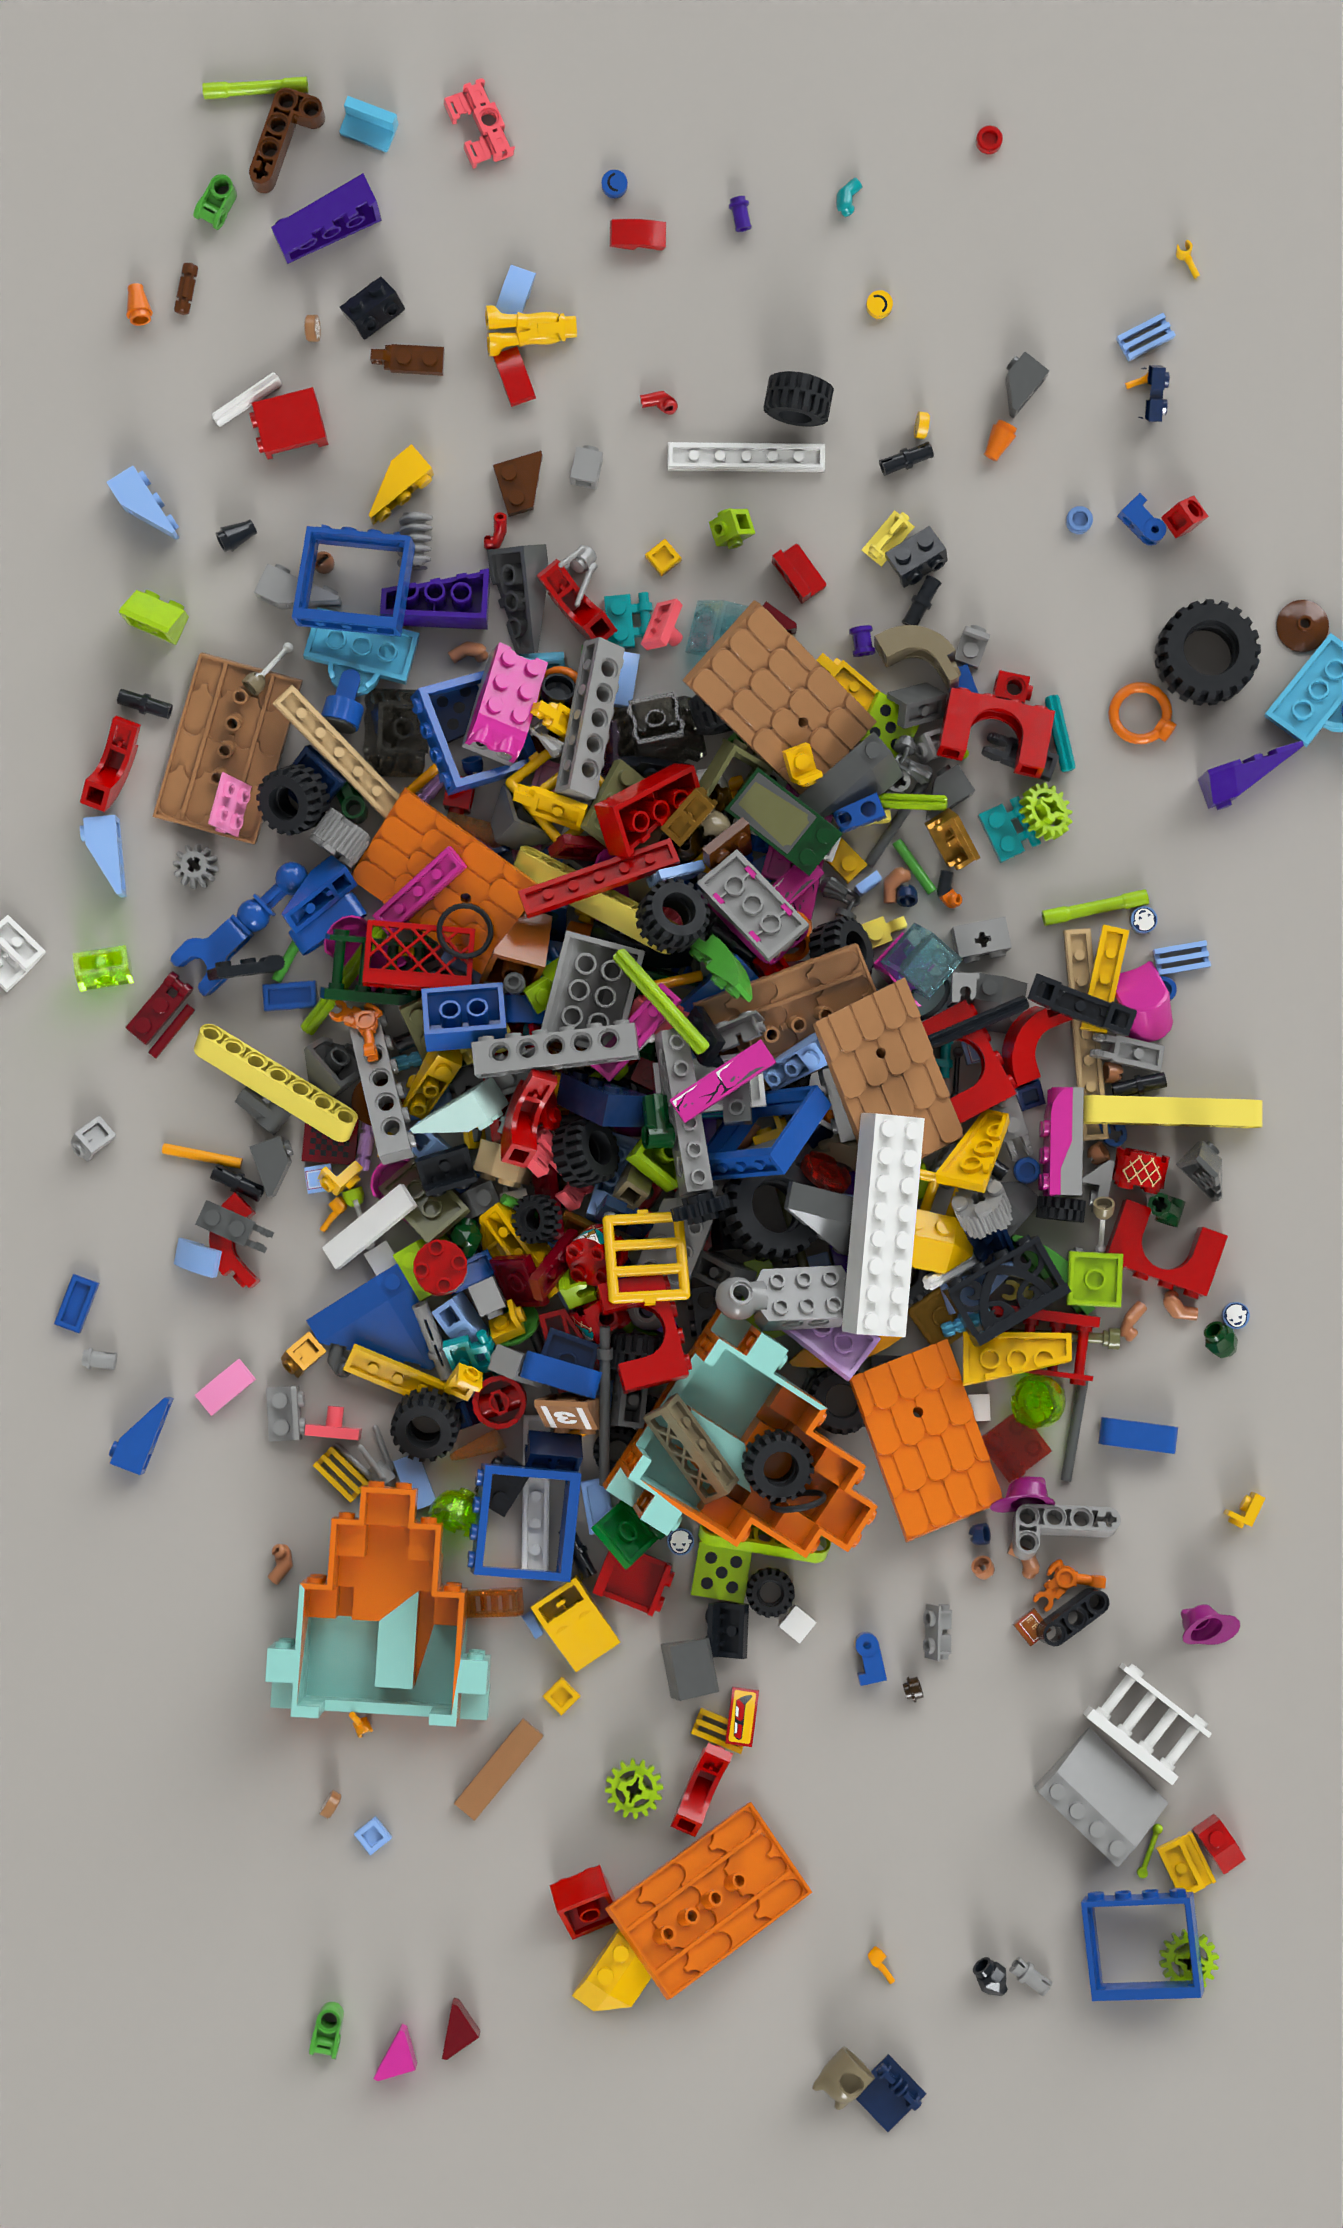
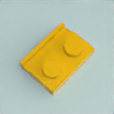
(1186, 1863)

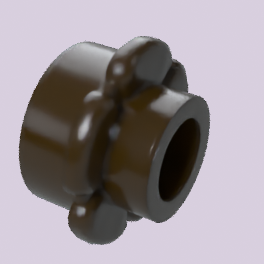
(913, 1689)

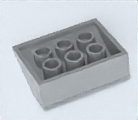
(589, 986)
(1102, 1796)

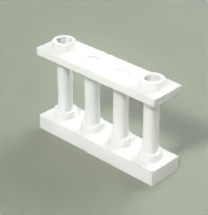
(1144, 1749)

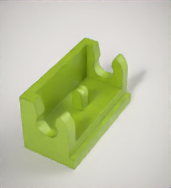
(574, 1292)

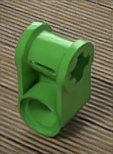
(214, 206)
(327, 2034)

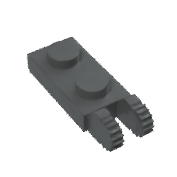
(231, 1225)

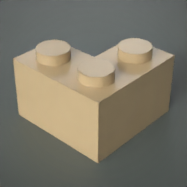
(490, 1165)

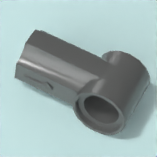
(266, 1112)

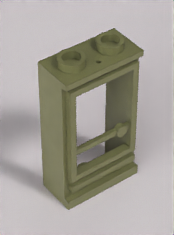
(721, 761)

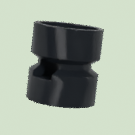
(557, 689)

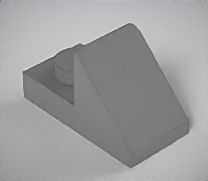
(1101, 1178)

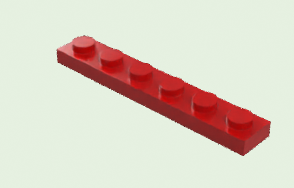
(598, 878)

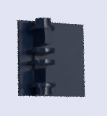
(890, 2094)

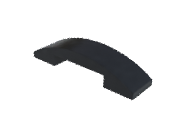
(651, 957)
(1081, 1006)

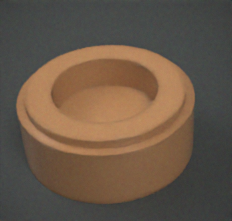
(312, 328)
(330, 1804)

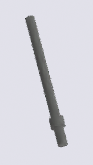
(604, 1355)

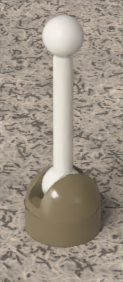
(256, 681)
(1103, 1209)

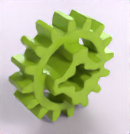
(1045, 811)
(622, 1784)
(1176, 1956)

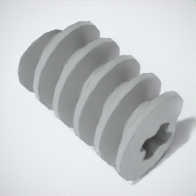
(415, 526)

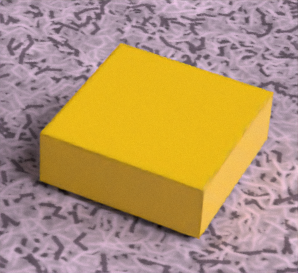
(663, 557)
(561, 1696)

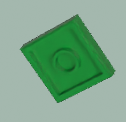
(624, 1534)

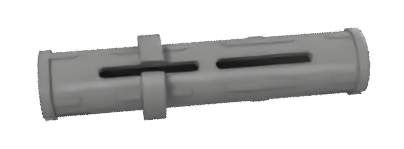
(423, 1312)

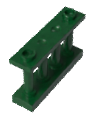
(361, 993)

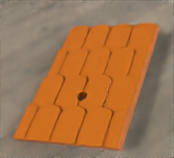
(414, 837)
(930, 1462)
(729, 1887)

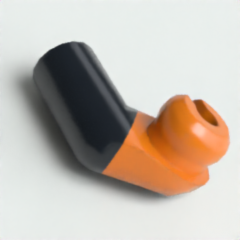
(946, 892)

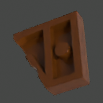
(519, 482)
(733, 838)

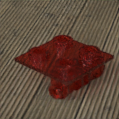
(1014, 1447)

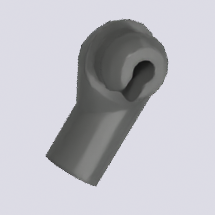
(337, 1360)

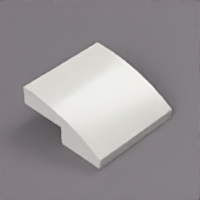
(17, 953)

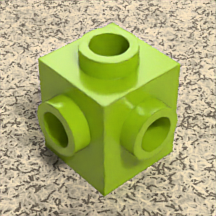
(731, 527)

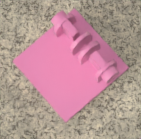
(229, 805)

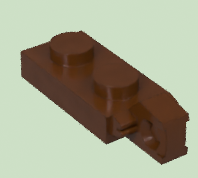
(410, 359)

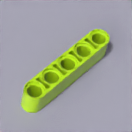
(772, 1547)

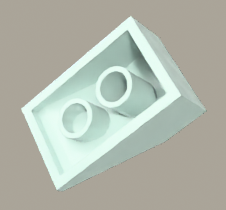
(464, 1113)

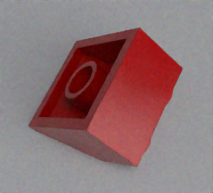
(583, 1901)

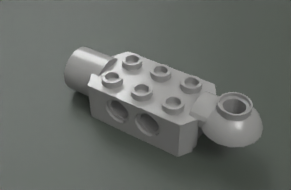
(696, 1237)
(787, 1298)

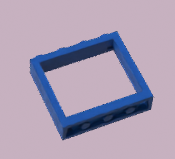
(346, 621)
(439, 749)
(808, 1107)
(567, 1530)
(1141, 1990)

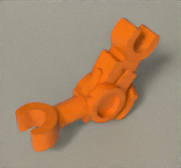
(364, 1021)
(1064, 1579)

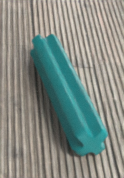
(1060, 734)

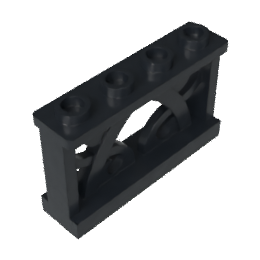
(1042, 1293)

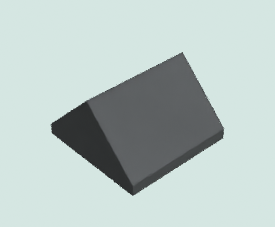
(689, 1668)

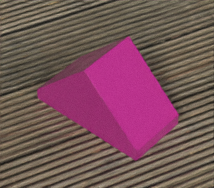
(399, 2057)

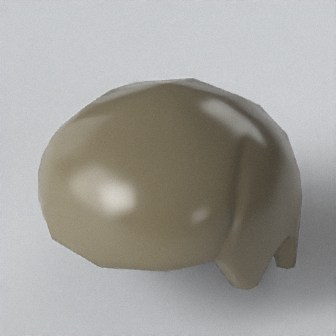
(715, 824)

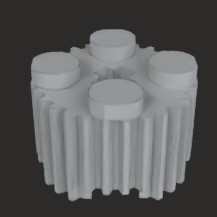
(341, 838)
(982, 1212)

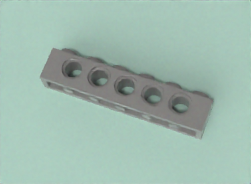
(590, 720)
(624, 1049)
(690, 1143)
(389, 1147)

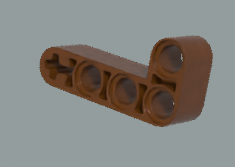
(281, 140)

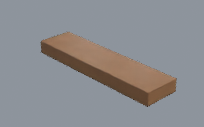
(498, 1769)

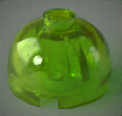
(1038, 1401)
(454, 1510)

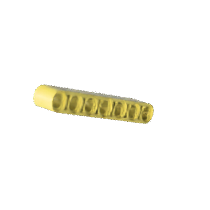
(606, 907)
(275, 1082)
(1172, 1111)

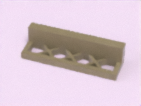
(696, 1448)

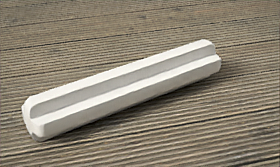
(246, 399)
(935, 1280)

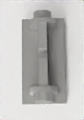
(748, 1024)
(936, 1644)

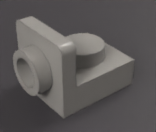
(972, 646)
(927, 746)
(92, 1138)

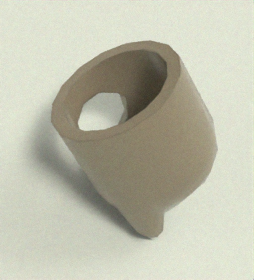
(844, 2078)

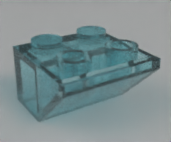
(710, 622)
(921, 960)

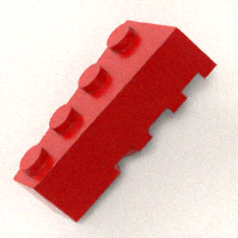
(639, 809)

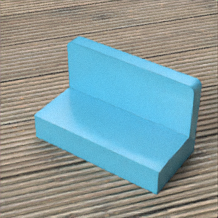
(368, 124)

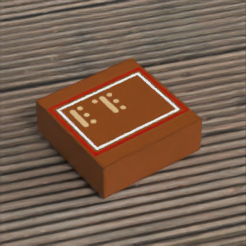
(1027, 1626)

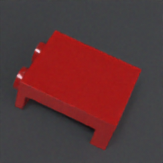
(288, 422)
(636, 1586)

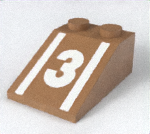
(569, 1412)

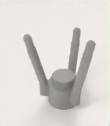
(581, 561)
(379, 1470)

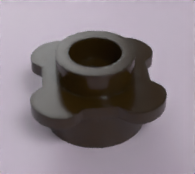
(722, 796)

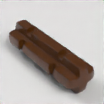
(186, 288)

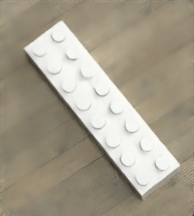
(883, 1225)

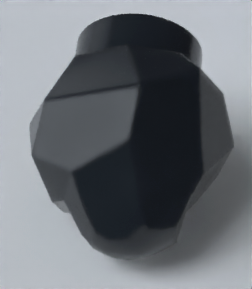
(991, 1976)

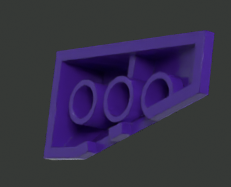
(1228, 781)

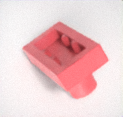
(661, 627)
(333, 1426)

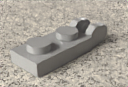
(1130, 1052)
(1016, 1128)

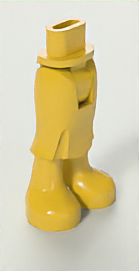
(531, 328)

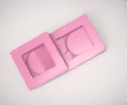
(225, 1387)

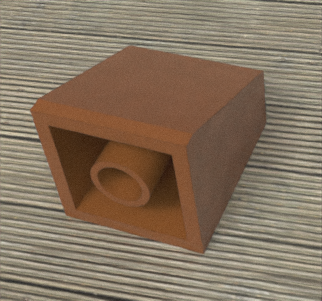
(521, 951)

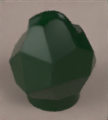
(467, 1236)
(1220, 1339)

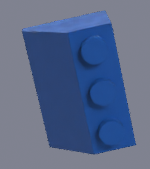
(462, 1014)

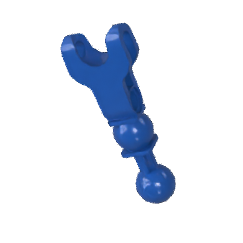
(237, 930)

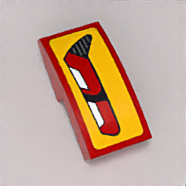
(742, 1716)

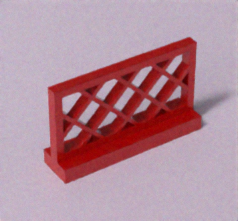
(408, 979)

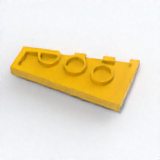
(976, 1153)
(1013, 1354)

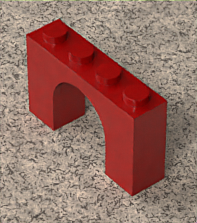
(1029, 723)
(993, 1083)
(1192, 1275)
(668, 1361)

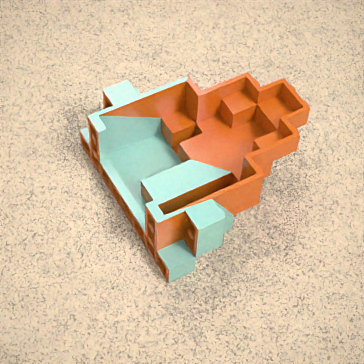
(733, 1399)
(382, 1623)

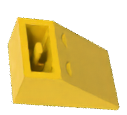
(575, 1623)

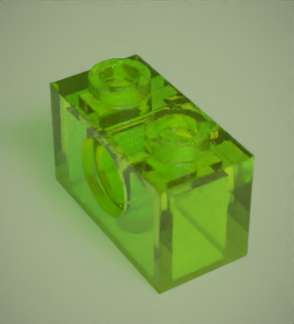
(102, 968)

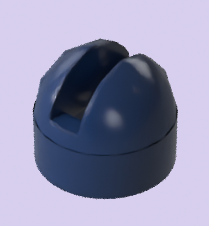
(907, 896)
(980, 1533)

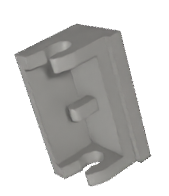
(962, 985)

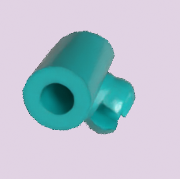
(844, 197)

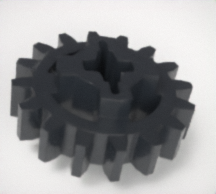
(700, 1208)

